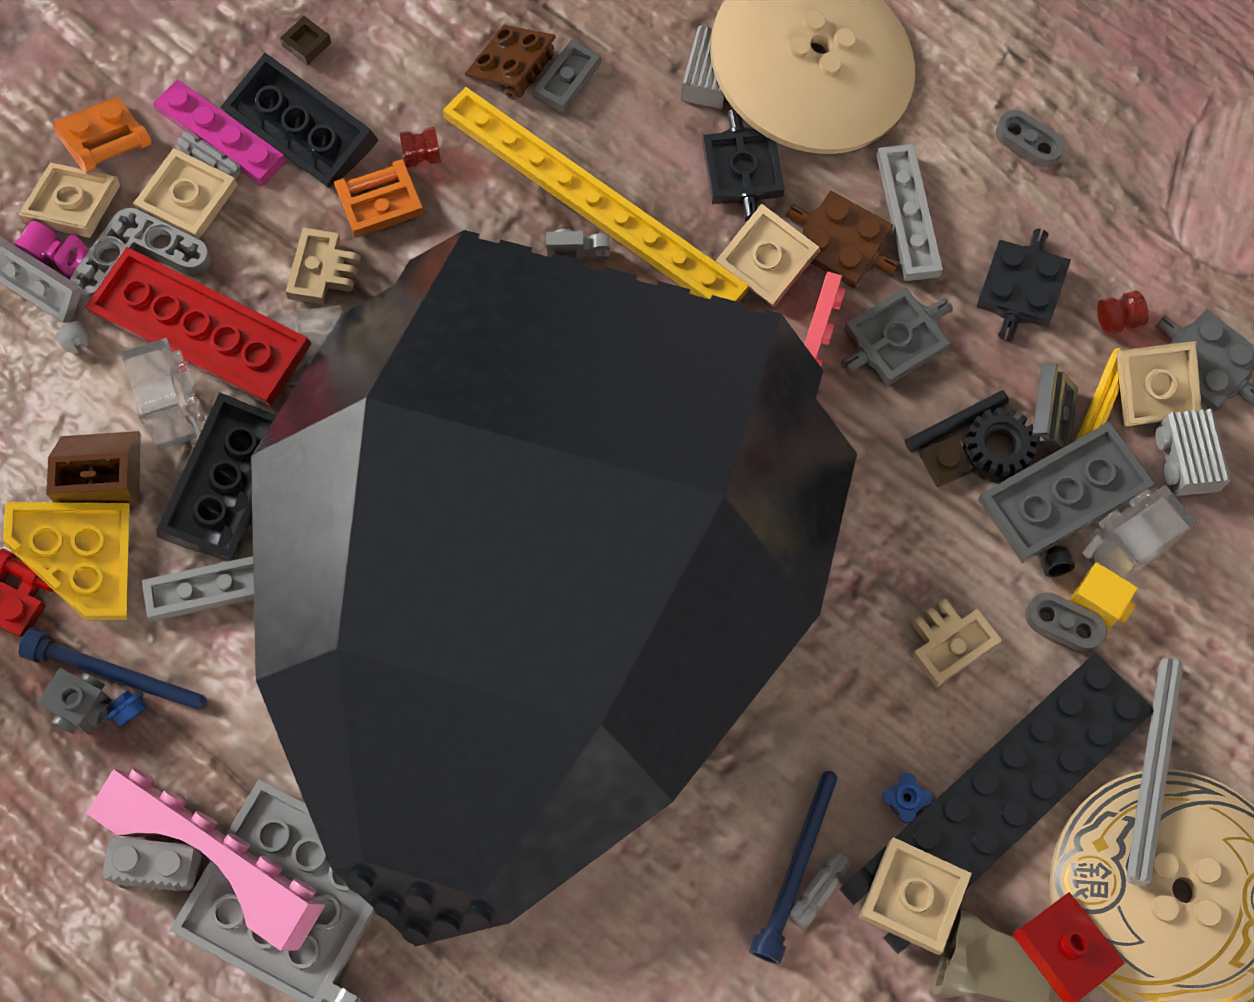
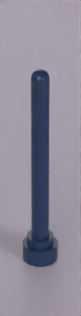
(38, 646)
(770, 941)

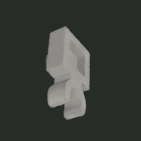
(576, 246)

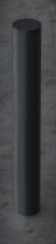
(956, 421)

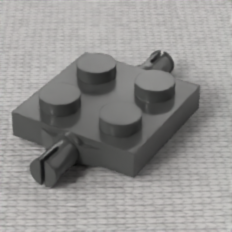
(897, 336)
(1222, 357)

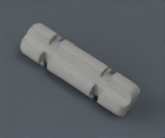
(205, 152)
(820, 889)

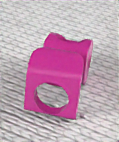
(46, 245)

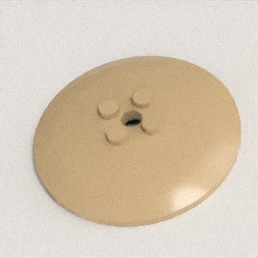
(809, 97)

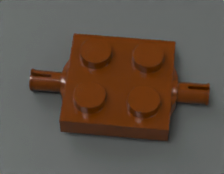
(847, 238)

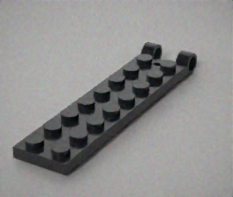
(1020, 776)

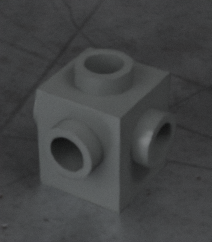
(75, 702)

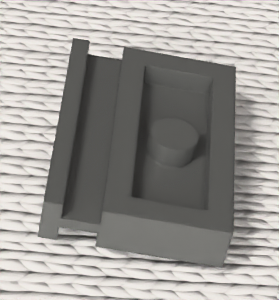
(1055, 408)

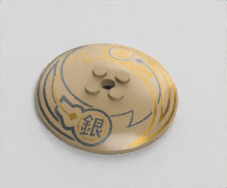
(1167, 945)

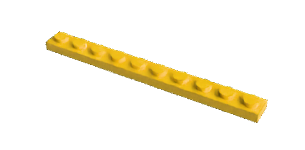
(592, 198)

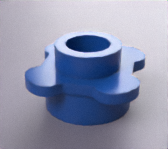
(126, 708)
(906, 809)

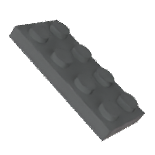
(1065, 492)

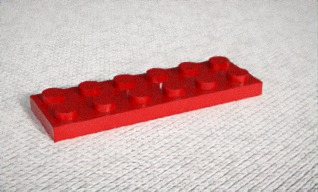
(205, 325)

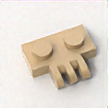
(320, 267)
(951, 641)

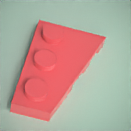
(820, 328)

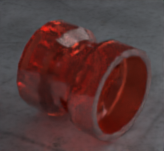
(420, 147)
(1123, 312)

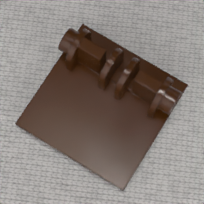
(513, 59)

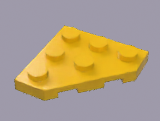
(75, 551)

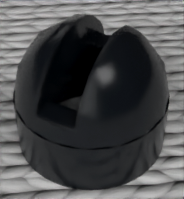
(1057, 561)

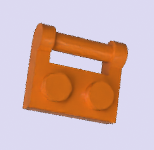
(97, 126)
(381, 206)

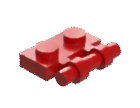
(18, 606)

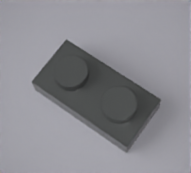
(567, 76)

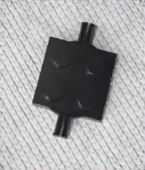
(742, 166)
(1023, 284)

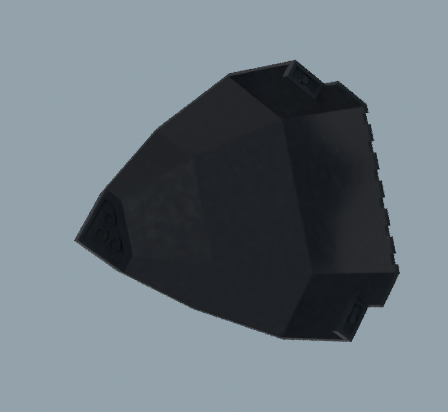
(528, 566)

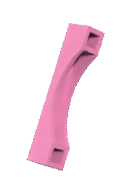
(271, 903)

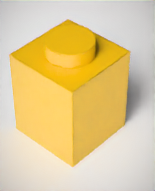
(1105, 595)

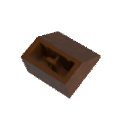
(95, 468)

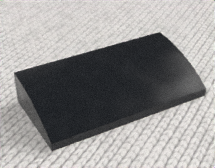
(299, 121)
(215, 488)

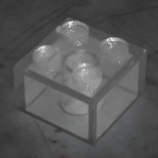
(164, 393)
(1139, 533)

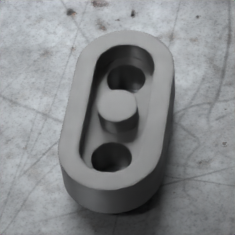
(1030, 138)
(1065, 619)

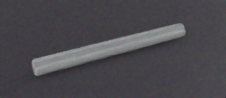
(1154, 773)

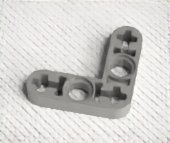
(139, 240)

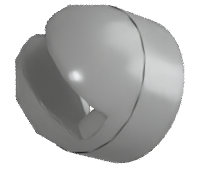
(72, 336)

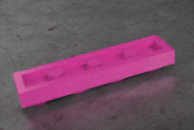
(211, 124)

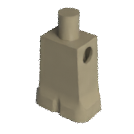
(987, 966)

